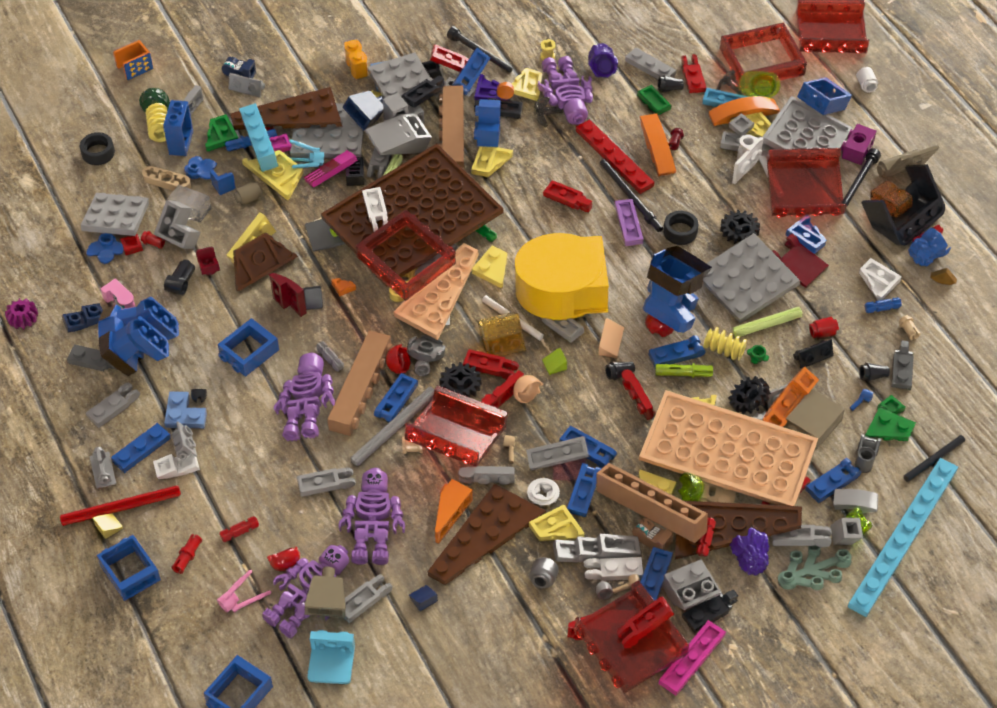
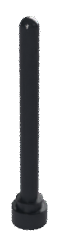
(455, 35)
(872, 157)

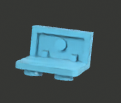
(331, 657)

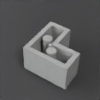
(395, 105)
(173, 225)

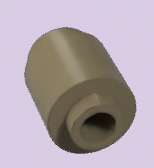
(247, 193)

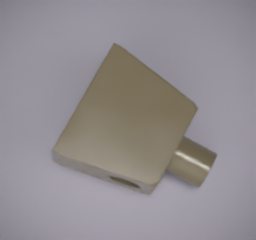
(326, 595)

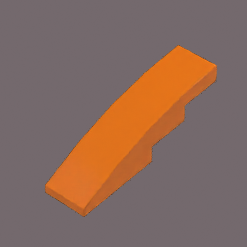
(657, 144)

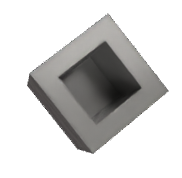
(846, 531)

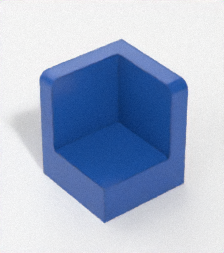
(222, 183)

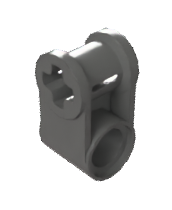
(866, 453)

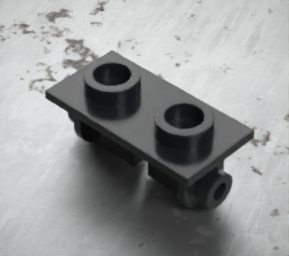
(815, 353)

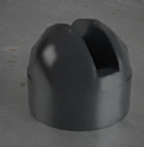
(198, 393)

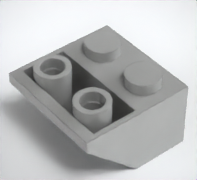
(690, 585)

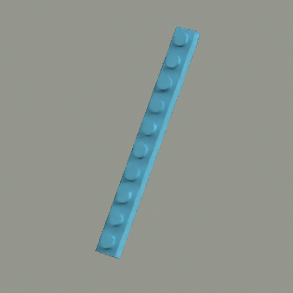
(902, 537)

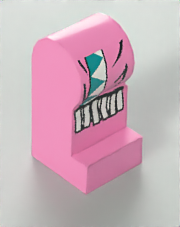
(117, 293)

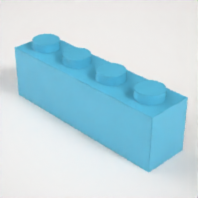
(258, 137)

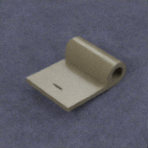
(897, 164)

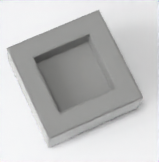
(741, 125)

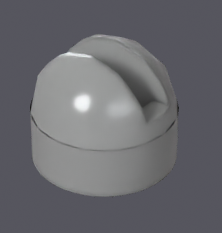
(422, 368)
(604, 590)

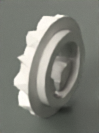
(548, 487)

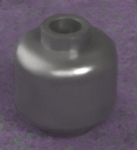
(543, 572)

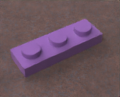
(628, 222)

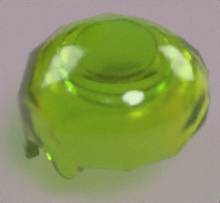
(692, 487)

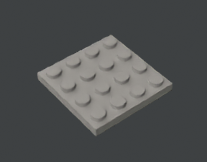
(804, 128)
(329, 139)
(748, 278)

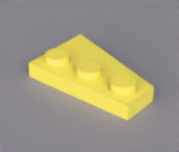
(257, 227)

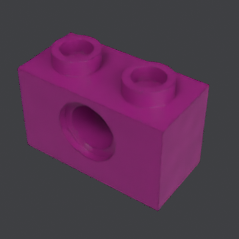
(858, 144)

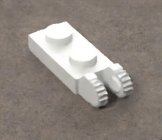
(375, 206)
(613, 568)

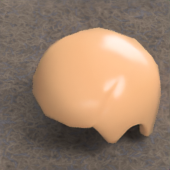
(526, 388)

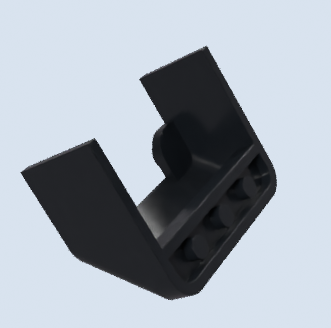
(925, 209)

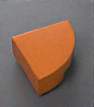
(342, 286)

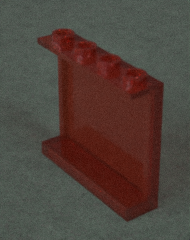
(831, 26)
(805, 182)
(457, 426)
(641, 661)

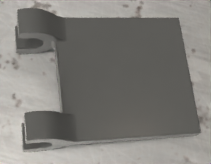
(320, 236)

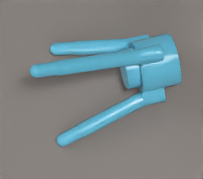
(315, 159)

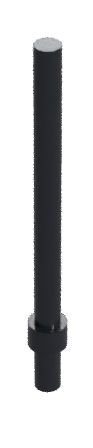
(649, 216)

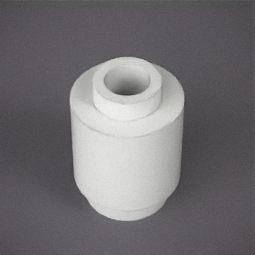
(867, 79)

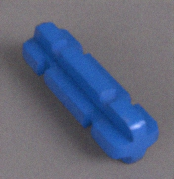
(883, 305)

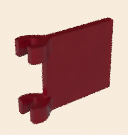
(801, 261)

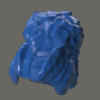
(928, 247)

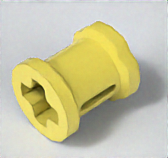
(547, 49)

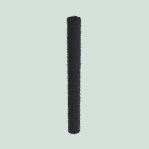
(934, 458)

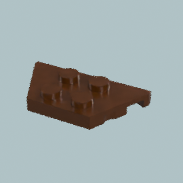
(258, 259)

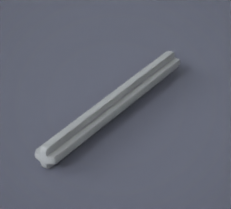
(392, 427)

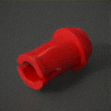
(149, 238)

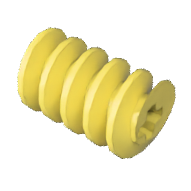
(155, 119)
(725, 344)

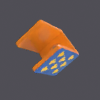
(134, 59)

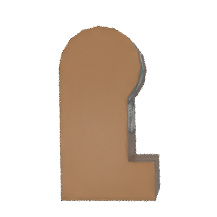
(652, 535)

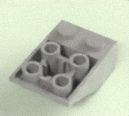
(399, 135)

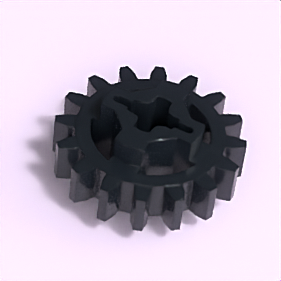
(739, 226)
(461, 379)
(749, 395)

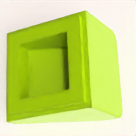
(555, 362)

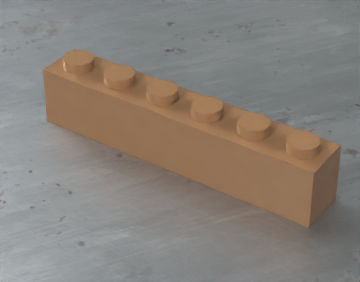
(452, 122)
(359, 383)
(652, 502)

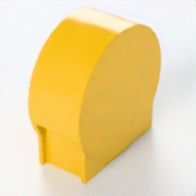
(562, 276)

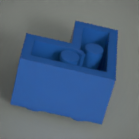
(488, 125)

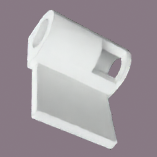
(748, 155)

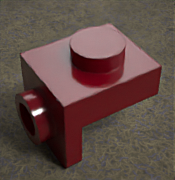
(207, 261)

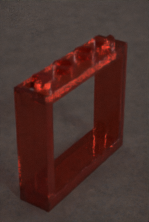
(786, 70)
(385, 273)

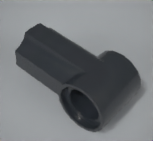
(178, 281)

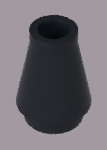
(669, 83)
(615, 369)
(873, 371)

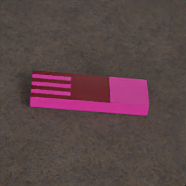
(330, 168)

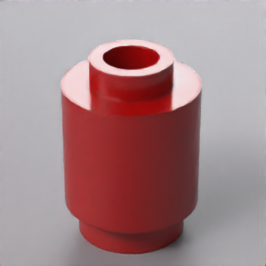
(823, 328)

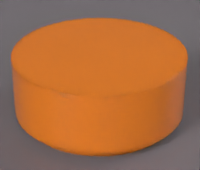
(505, 90)

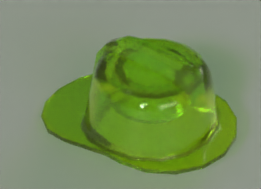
(759, 84)

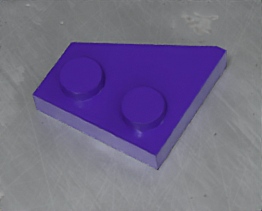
(486, 89)

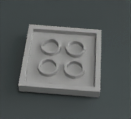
(398, 74)
(115, 214)

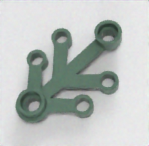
(791, 578)

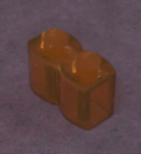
(896, 199)

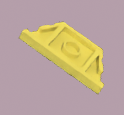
(282, 178)

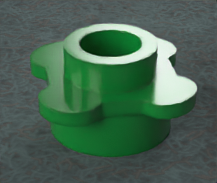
(755, 351)

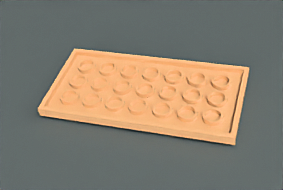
(729, 449)

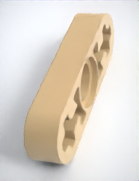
(155, 175)

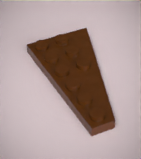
(297, 111)
(736, 519)
(487, 528)

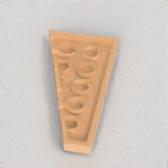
(433, 304)

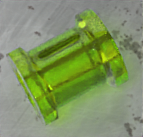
(857, 513)

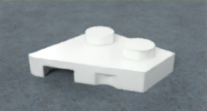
(879, 278)

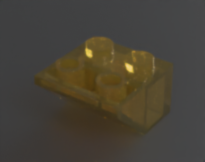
(502, 334)

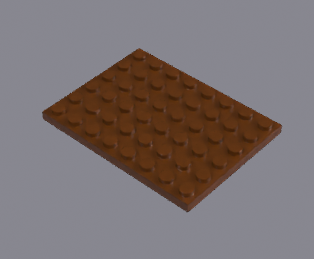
(432, 190)

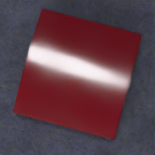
(288, 293)

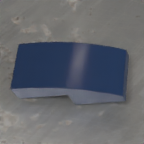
(85, 318)

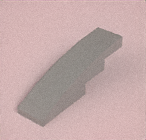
(601, 547)

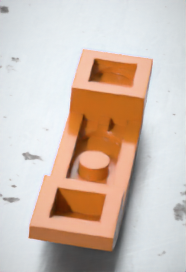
(749, 105)
(790, 397)

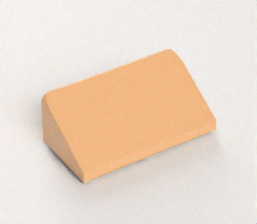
(610, 339)

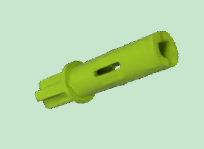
(684, 370)

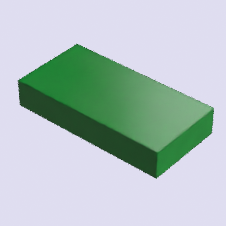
(654, 100)

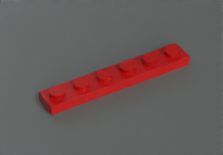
(615, 156)

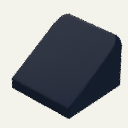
(423, 597)

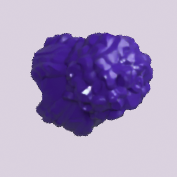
(602, 60)
(751, 551)

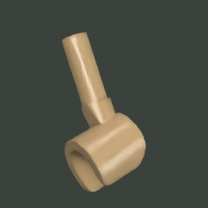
(509, 441)
(631, 579)

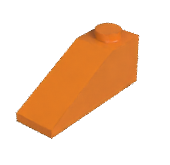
(453, 502)

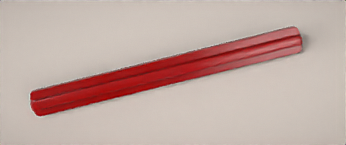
(120, 505)

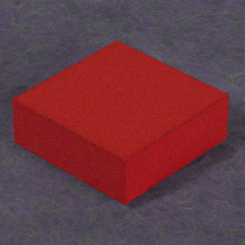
(131, 244)

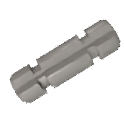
(329, 356)

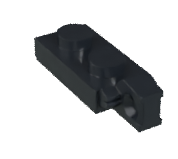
(423, 91)
(509, 108)
(710, 610)

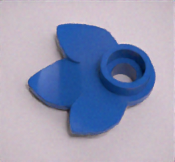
(199, 168)
(105, 248)

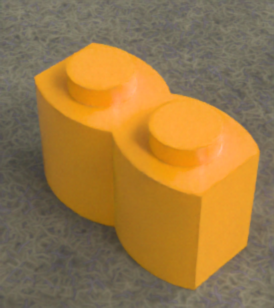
(356, 59)

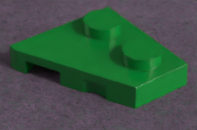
(219, 132)
(890, 426)

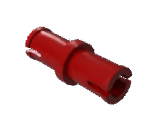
(186, 553)

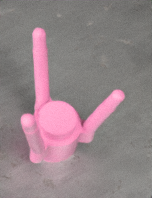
(229, 599)

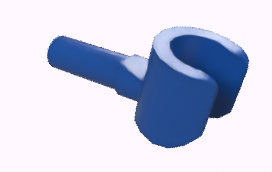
(865, 395)

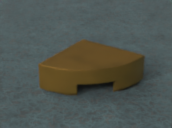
(944, 276)

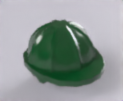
(152, 96)

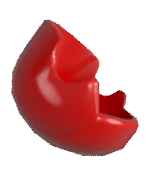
(657, 326)
(398, 359)
(285, 559)

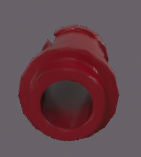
(676, 136)

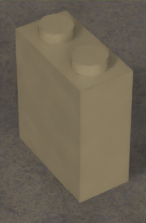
(815, 416)

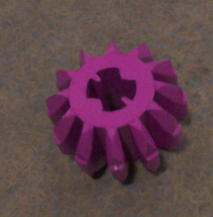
(21, 313)

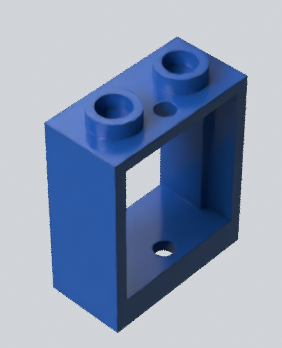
(822, 98)
(178, 127)
(249, 364)
(138, 581)
(247, 671)

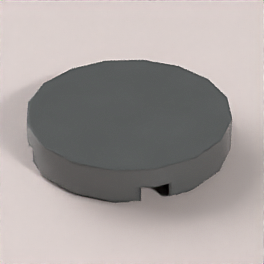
(426, 348)

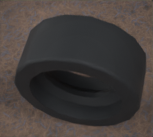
(93, 139)
(680, 238)

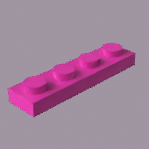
(699, 649)

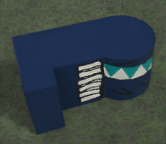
(239, 67)

